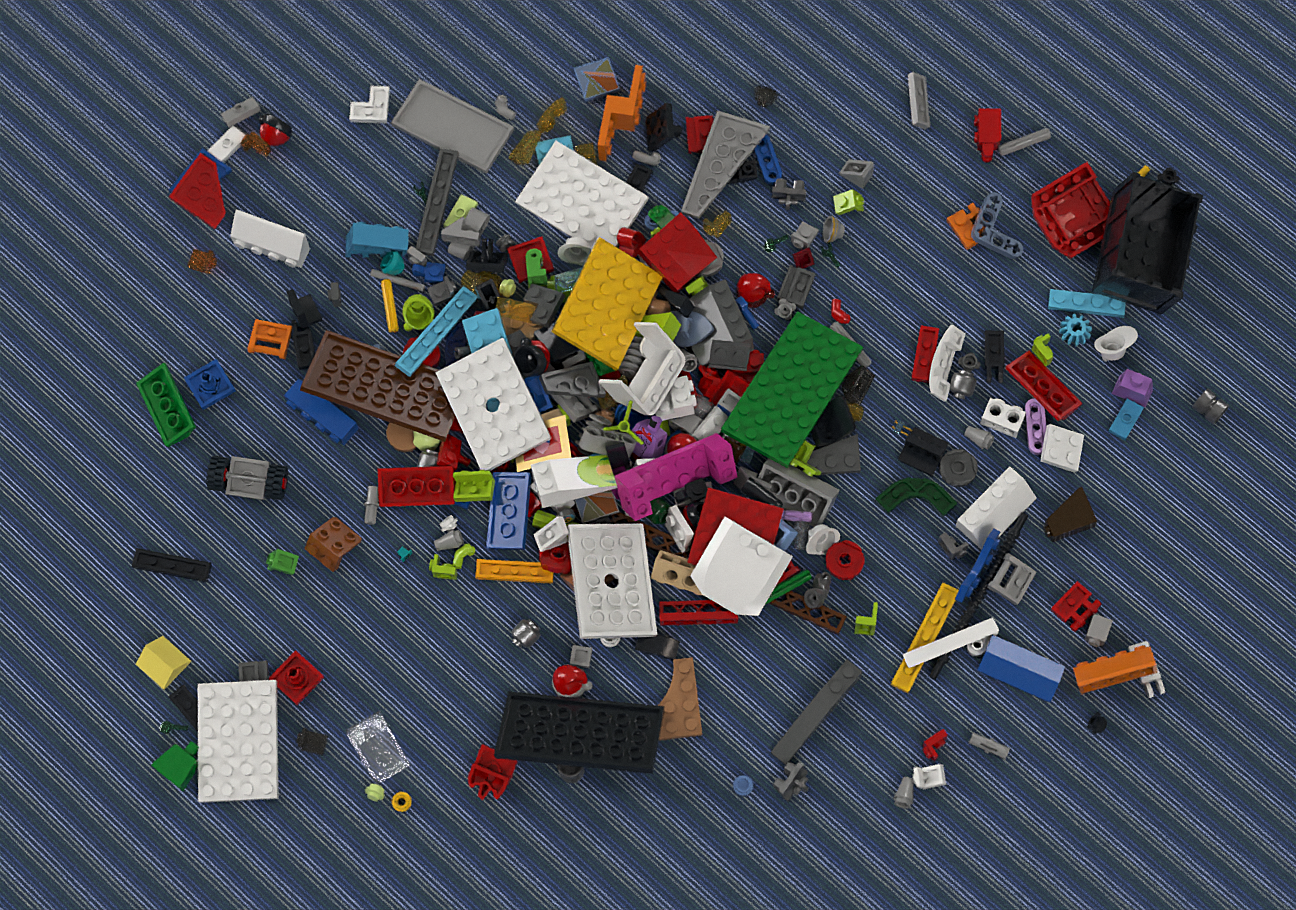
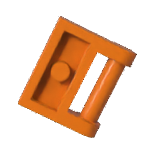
(271, 333)

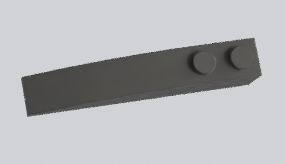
(817, 711)

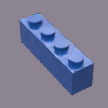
(322, 413)

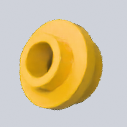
(401, 795)

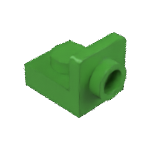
(282, 561)

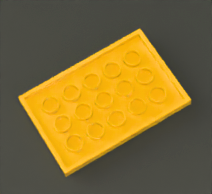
(606, 303)

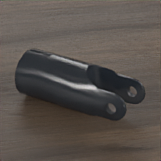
(759, 493)

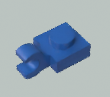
(432, 272)

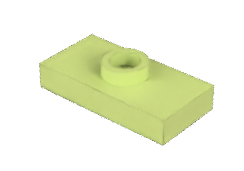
(460, 210)

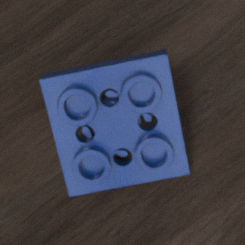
(205, 380)

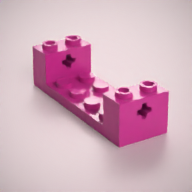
(673, 471)

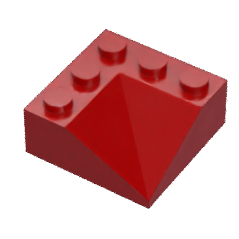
(677, 253)

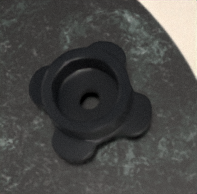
(1169, 172)
(1097, 723)

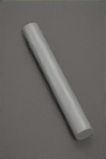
(398, 280)

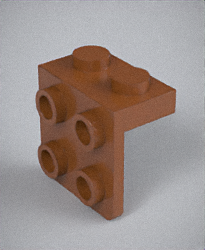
(332, 542)

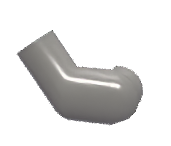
(502, 107)

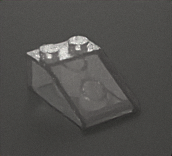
(377, 747)

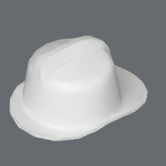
(575, 251)
(1114, 343)
(821, 539)

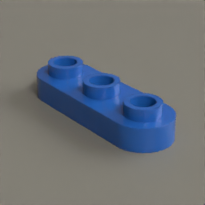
(771, 167)

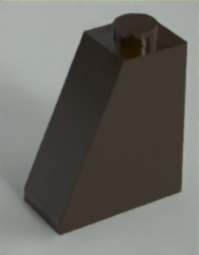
(1071, 517)

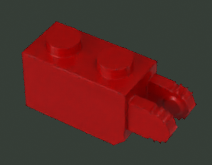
(988, 132)

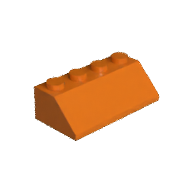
(1115, 669)

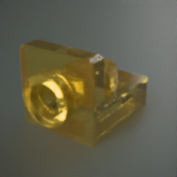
(720, 224)

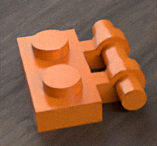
(962, 225)

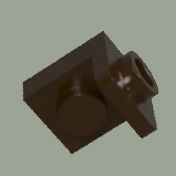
(737, 448)

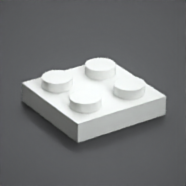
(1062, 448)

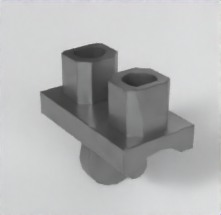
(789, 195)
(794, 783)

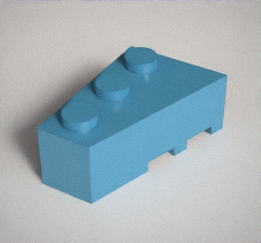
(376, 239)

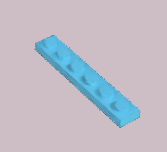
(436, 331)

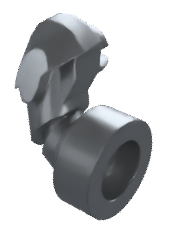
(821, 586)

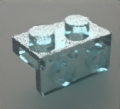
(566, 280)

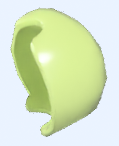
(425, 442)

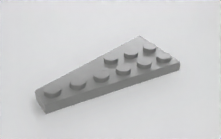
(724, 152)

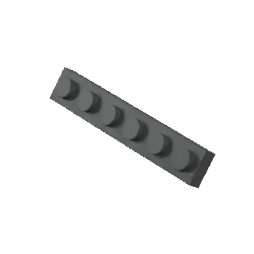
(437, 201)

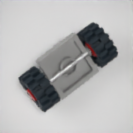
(247, 478)

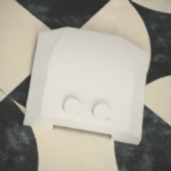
(739, 569)

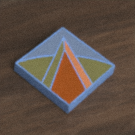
(596, 79)

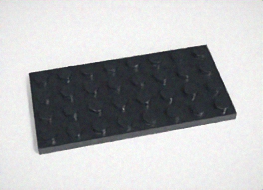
(579, 732)

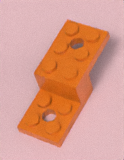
(621, 113)

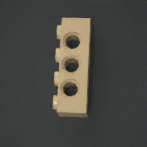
(662, 571)

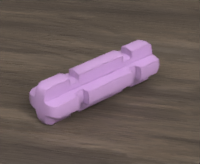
(791, 515)

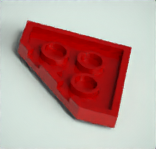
(201, 192)

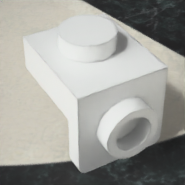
(929, 776)

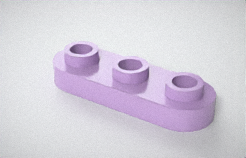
(1035, 419)

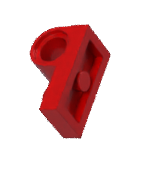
(630, 241)

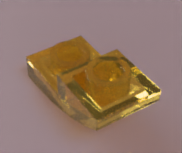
(547, 120)

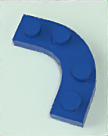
(985, 557)

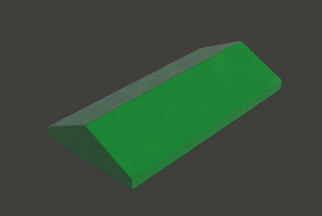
(166, 405)

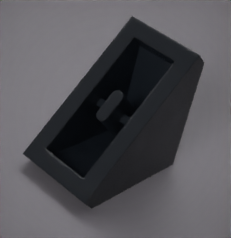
(487, 295)

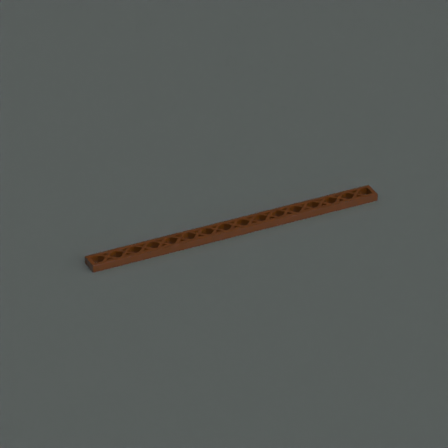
(782, 605)

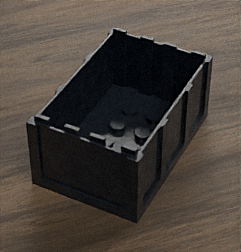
(1147, 244)

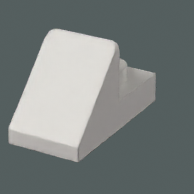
(552, 534)

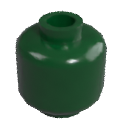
(659, 510)

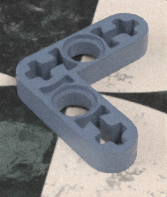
(989, 233)

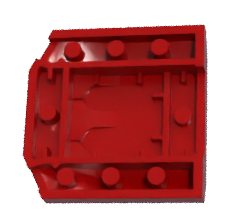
(1072, 211)

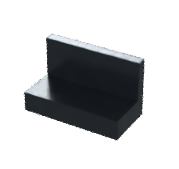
(304, 309)

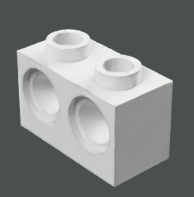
(1001, 422)

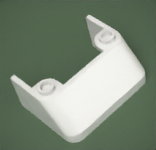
(656, 374)

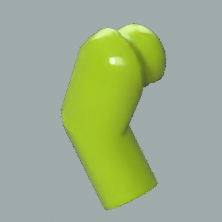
(459, 555)

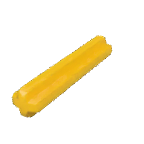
(389, 305)

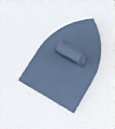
(692, 329)

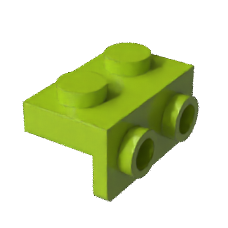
(473, 486)

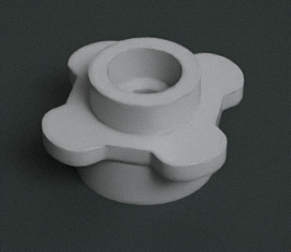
(784, 304)

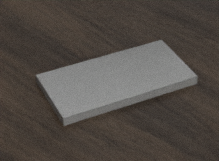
(452, 125)

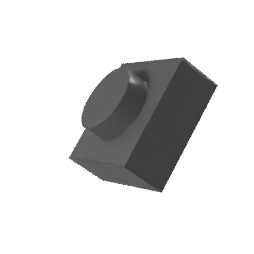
(334, 294)

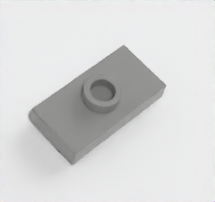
(240, 112)

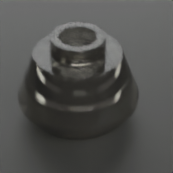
(764, 96)

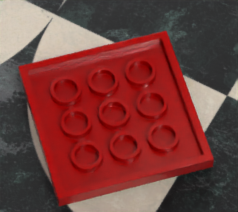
(752, 515)

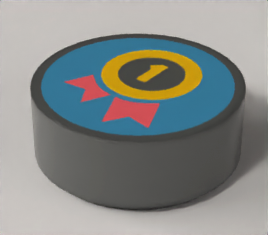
(568, 515)

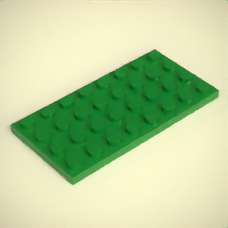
(792, 389)

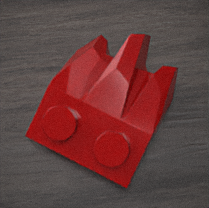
(491, 773)

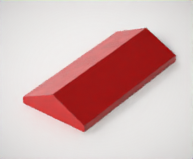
(1044, 386)
(416, 486)

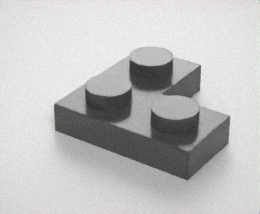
(547, 303)

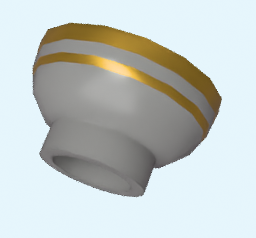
(832, 229)

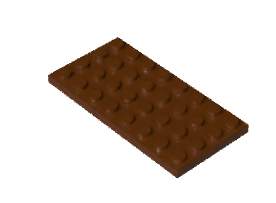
(370, 383)

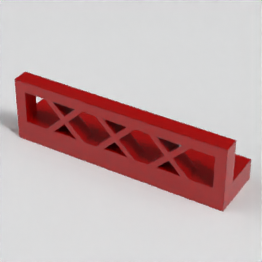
(697, 617)

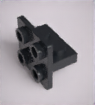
(922, 451)

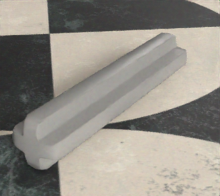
(1024, 141)
(863, 359)

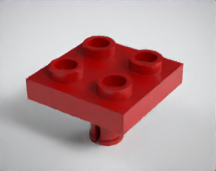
(296, 677)

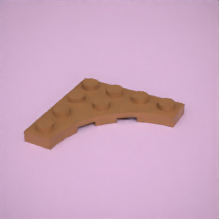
(681, 703)

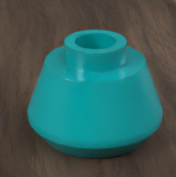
(392, 263)

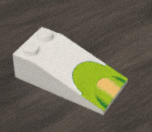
(572, 478)

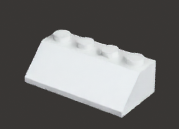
(269, 239)
(996, 507)

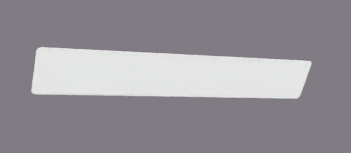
(950, 642)

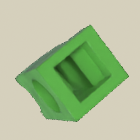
(534, 263)

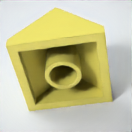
(162, 661)

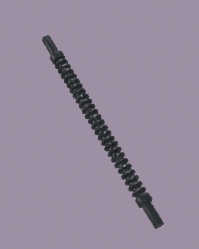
(1014, 533)

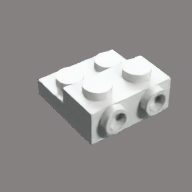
(678, 400)

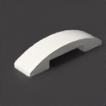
(942, 362)

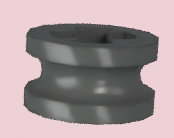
(505, 242)

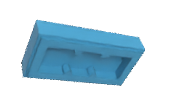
(1126, 419)

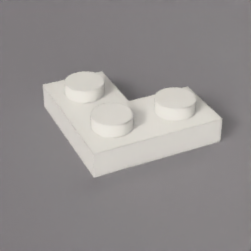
(376, 110)

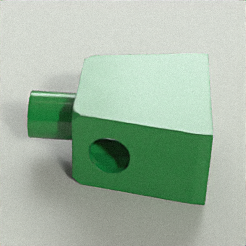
(178, 764)

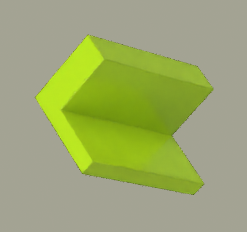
(866, 625)

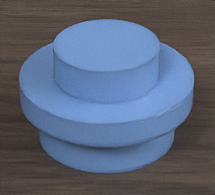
(743, 785)

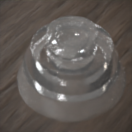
(703, 406)

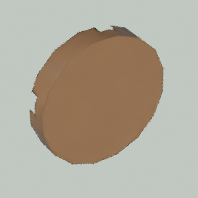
(400, 438)

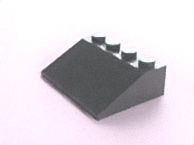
(722, 311)

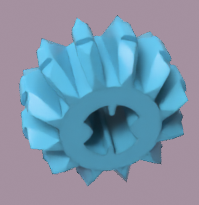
(1075, 323)

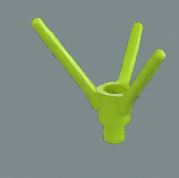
(624, 425)

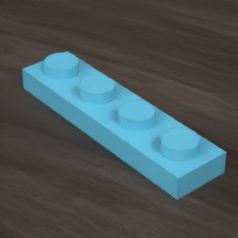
(1085, 303)

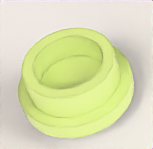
(507, 287)
(375, 792)

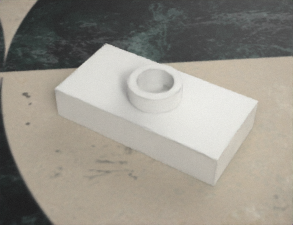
(227, 144)

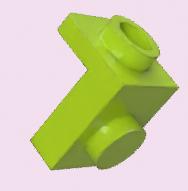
(848, 202)

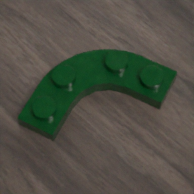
(916, 488)

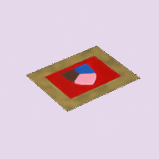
(555, 448)

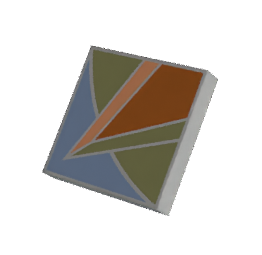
(596, 506)

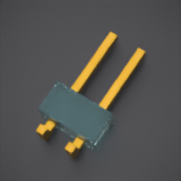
(899, 426)

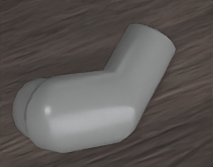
(648, 159)

